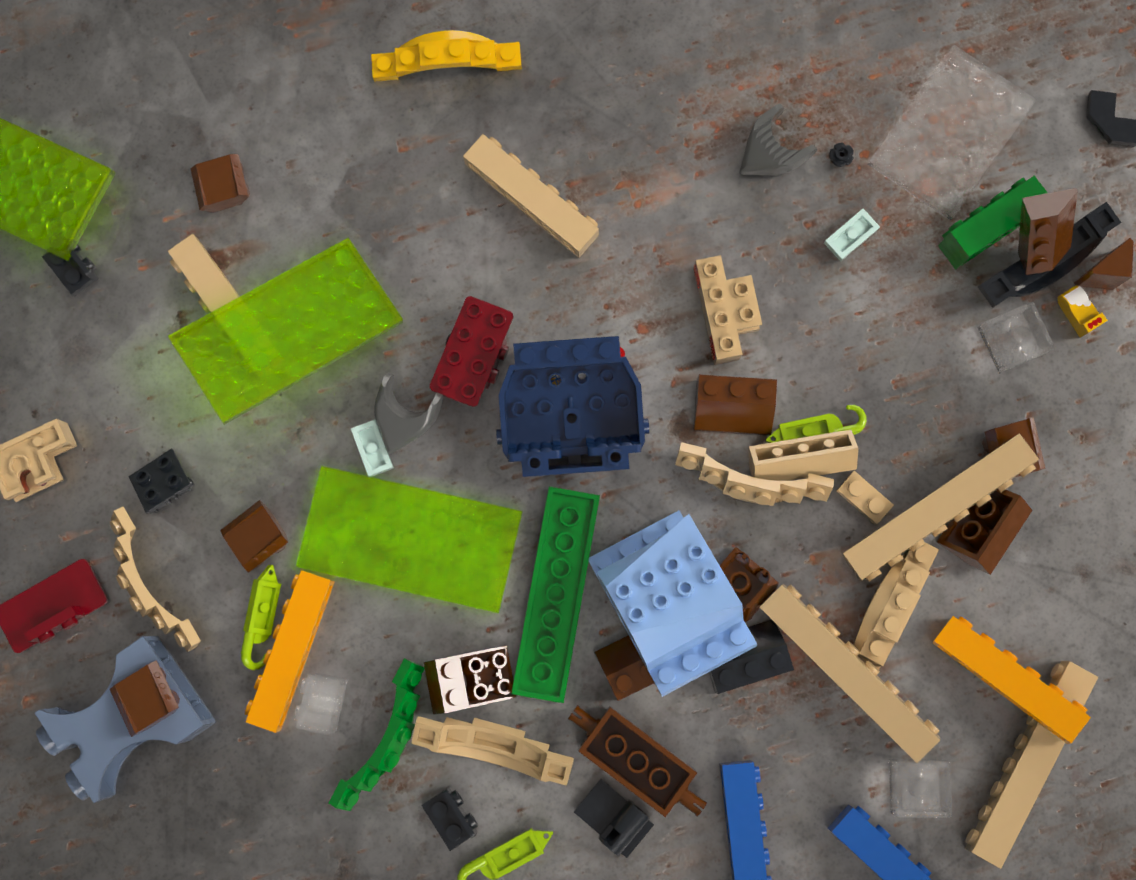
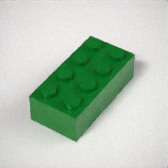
(988, 223)

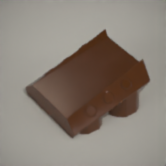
(220, 183)
(998, 436)
(254, 536)
(749, 581)
(145, 698)

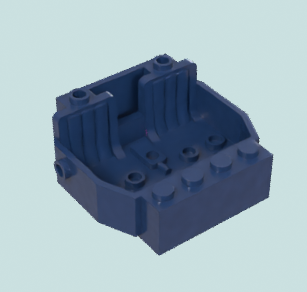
(537, 411)

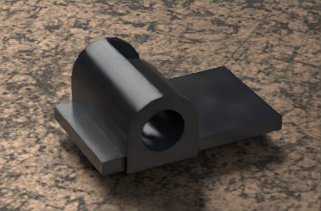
(615, 819)

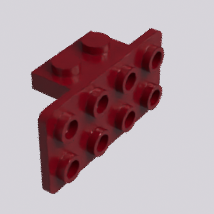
(473, 352)
(51, 606)

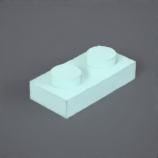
(851, 235)
(372, 448)

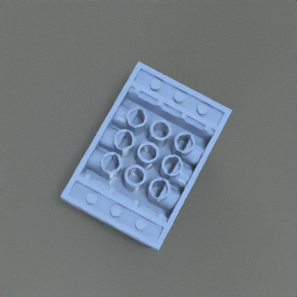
(673, 601)

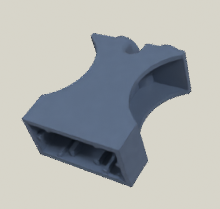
(101, 729)

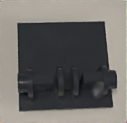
(160, 482)

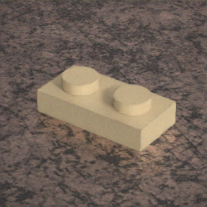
(864, 498)

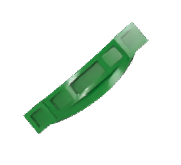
(393, 742)

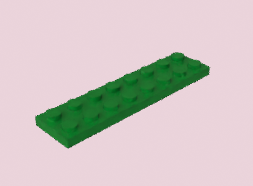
(555, 595)

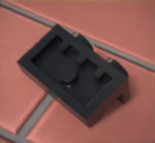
(75, 273)
(450, 818)

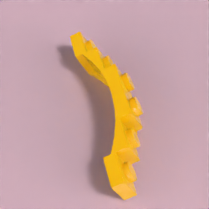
(445, 50)

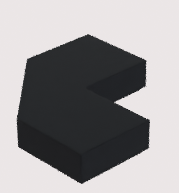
(1102, 114)

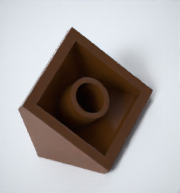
(1111, 270)

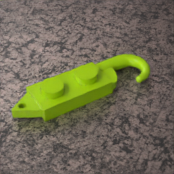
(817, 425)
(260, 615)
(508, 855)

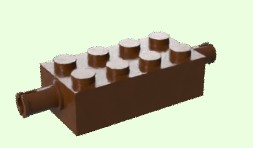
(637, 761)

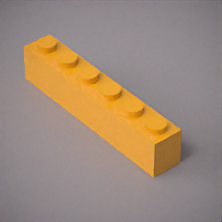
(289, 651)
(1011, 680)

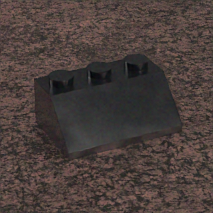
(760, 663)

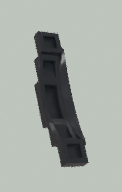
(1086, 237)

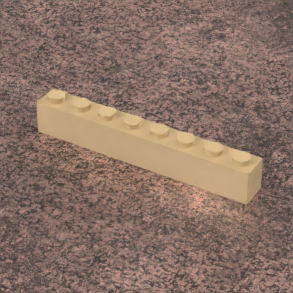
(941, 507)
(850, 673)
(1024, 774)

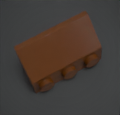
(1046, 229)
(735, 404)
(987, 530)
(623, 668)

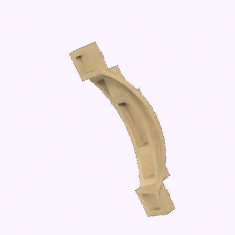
(751, 488)
(140, 597)
(893, 605)
(493, 744)

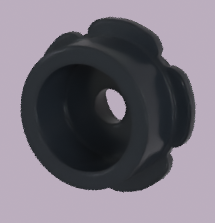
(835, 157)

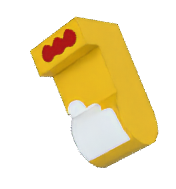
(1080, 311)

